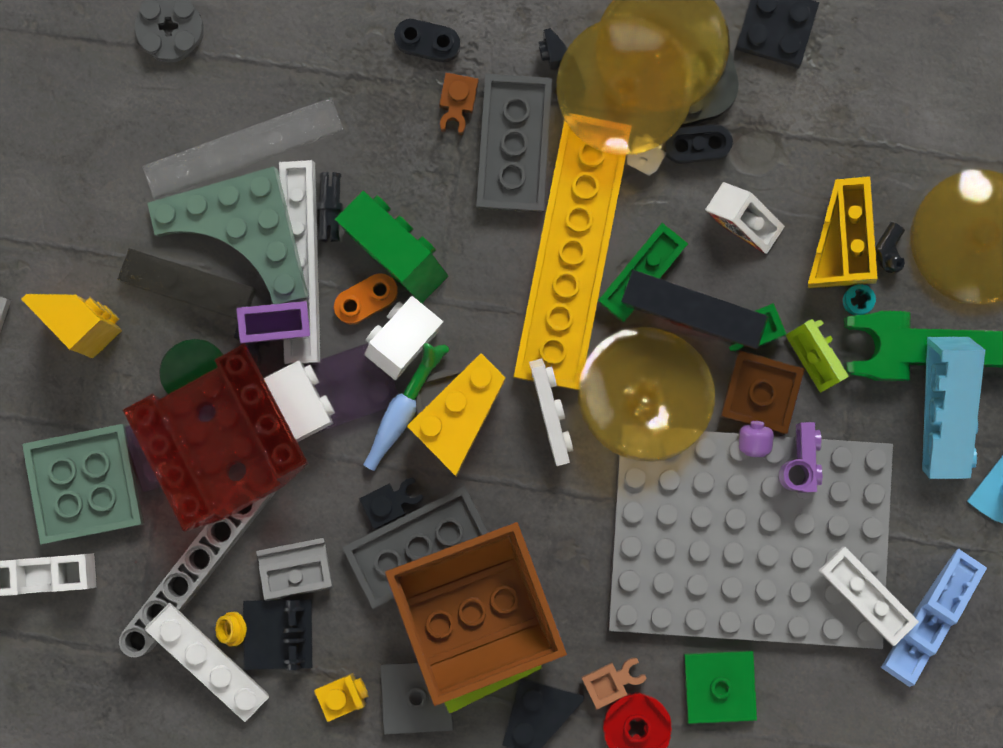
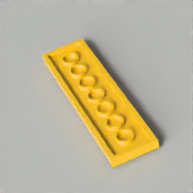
(570, 260)

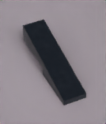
(694, 309)

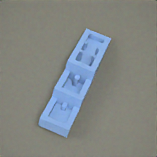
(936, 615)

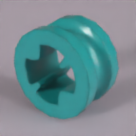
(867, 306)

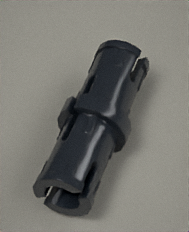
(329, 206)

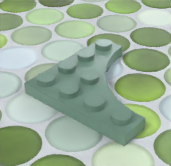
(247, 215)

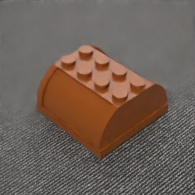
(475, 613)

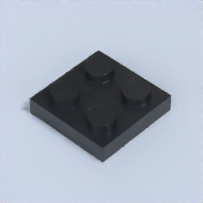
(777, 29)

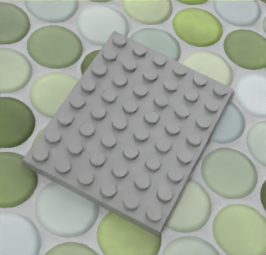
(734, 555)

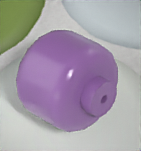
(756, 439)

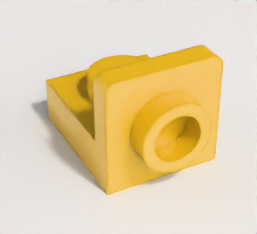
(342, 696)

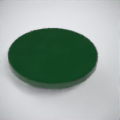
(187, 363)

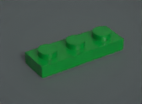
(652, 259)

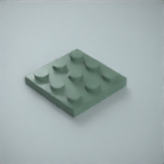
(82, 484)

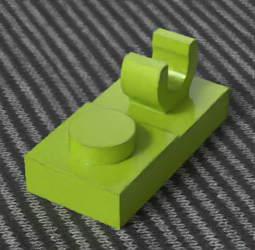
(816, 355)

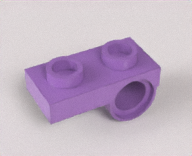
(807, 443)

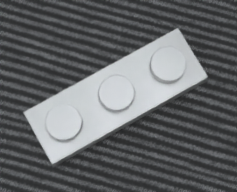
(551, 411)
(868, 596)

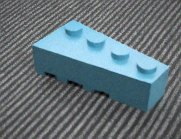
(951, 406)

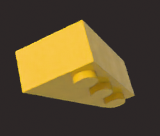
(847, 239)
(458, 412)

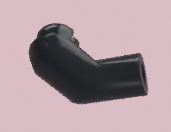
(887, 251)

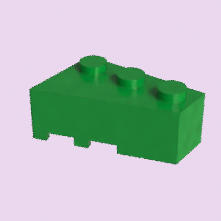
(392, 245)

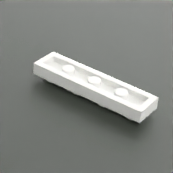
(207, 662)

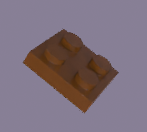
(762, 391)

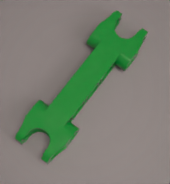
(901, 346)

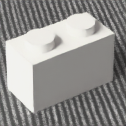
(402, 337)
(299, 399)

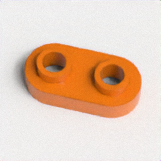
(367, 301)

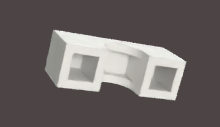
(47, 574)

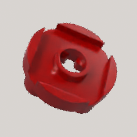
(637, 707)

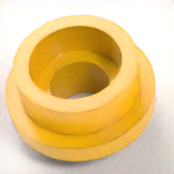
(231, 629)

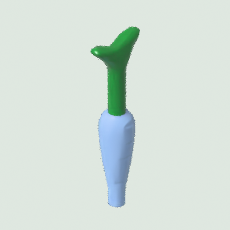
(403, 406)

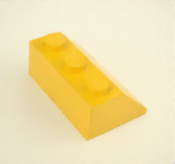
(77, 322)

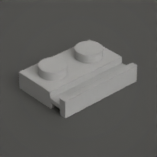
(294, 569)

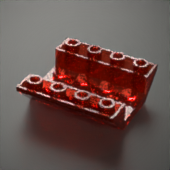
(196, 456)

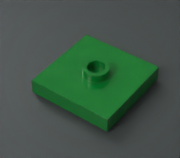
(720, 687)

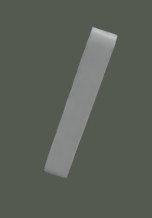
(193, 575)

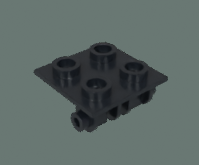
(278, 634)

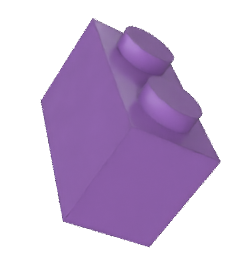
(273, 322)

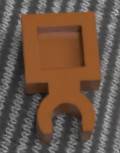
(458, 97)

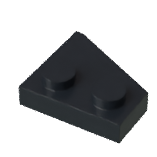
(538, 713)

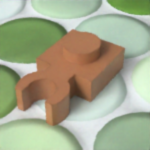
(607, 684)

